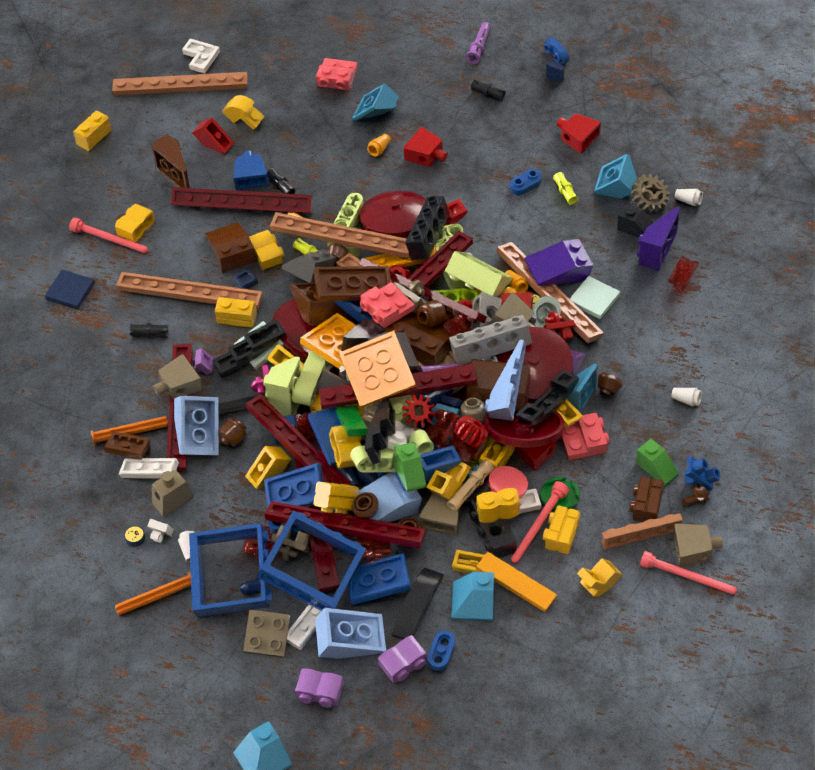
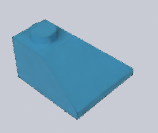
(376, 103)
(616, 178)
(584, 388)
(473, 597)
(262, 750)

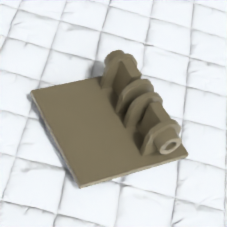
(267, 632)

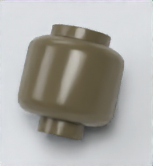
(474, 408)

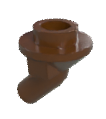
(700, 494)

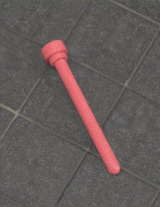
(77, 225)
(558, 491)
(649, 560)

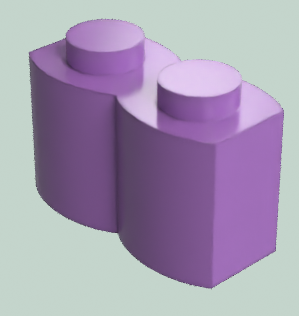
(402, 659)
(319, 687)

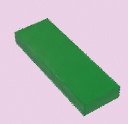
(351, 421)

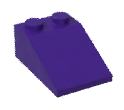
(658, 240)
(560, 263)

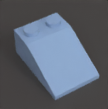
(196, 425)
(392, 500)
(349, 633)

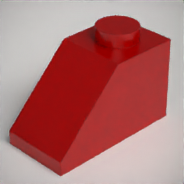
(213, 136)

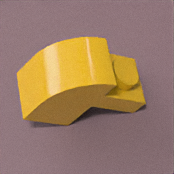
(242, 108)
(450, 482)
(600, 578)

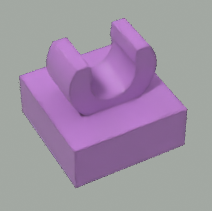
(203, 362)

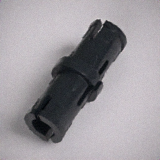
(488, 90)
(274, 176)
(149, 330)

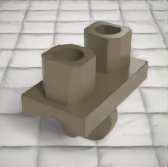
(415, 289)
(301, 543)

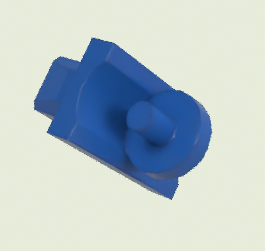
(699, 473)

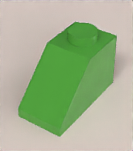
(656, 462)
(409, 466)

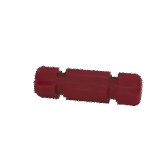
(295, 349)

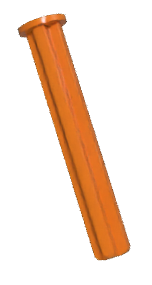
(131, 429)
(153, 595)

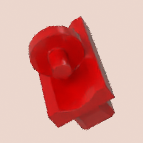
(555, 325)

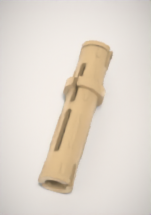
(475, 479)

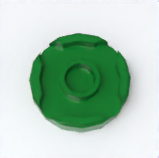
(571, 499)

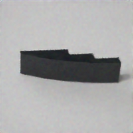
(245, 351)
(380, 428)

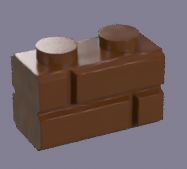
(647, 500)

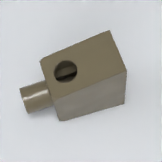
(513, 307)
(178, 379)
(170, 492)
(439, 517)
(694, 544)

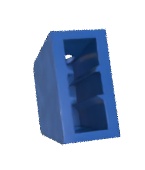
(250, 171)

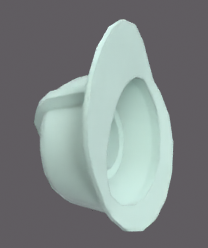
(543, 307)

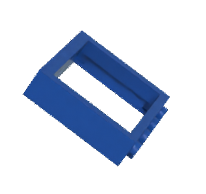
(196, 541)
(297, 588)

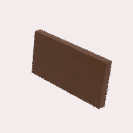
(349, 282)

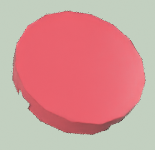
(508, 477)

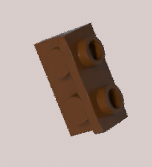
(128, 445)

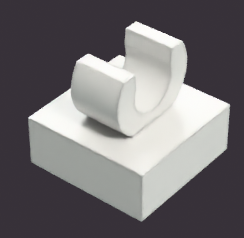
(159, 530)

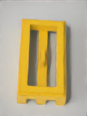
(465, 565)

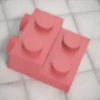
(336, 74)
(386, 304)
(585, 437)

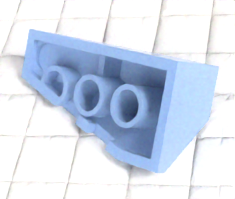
(505, 392)

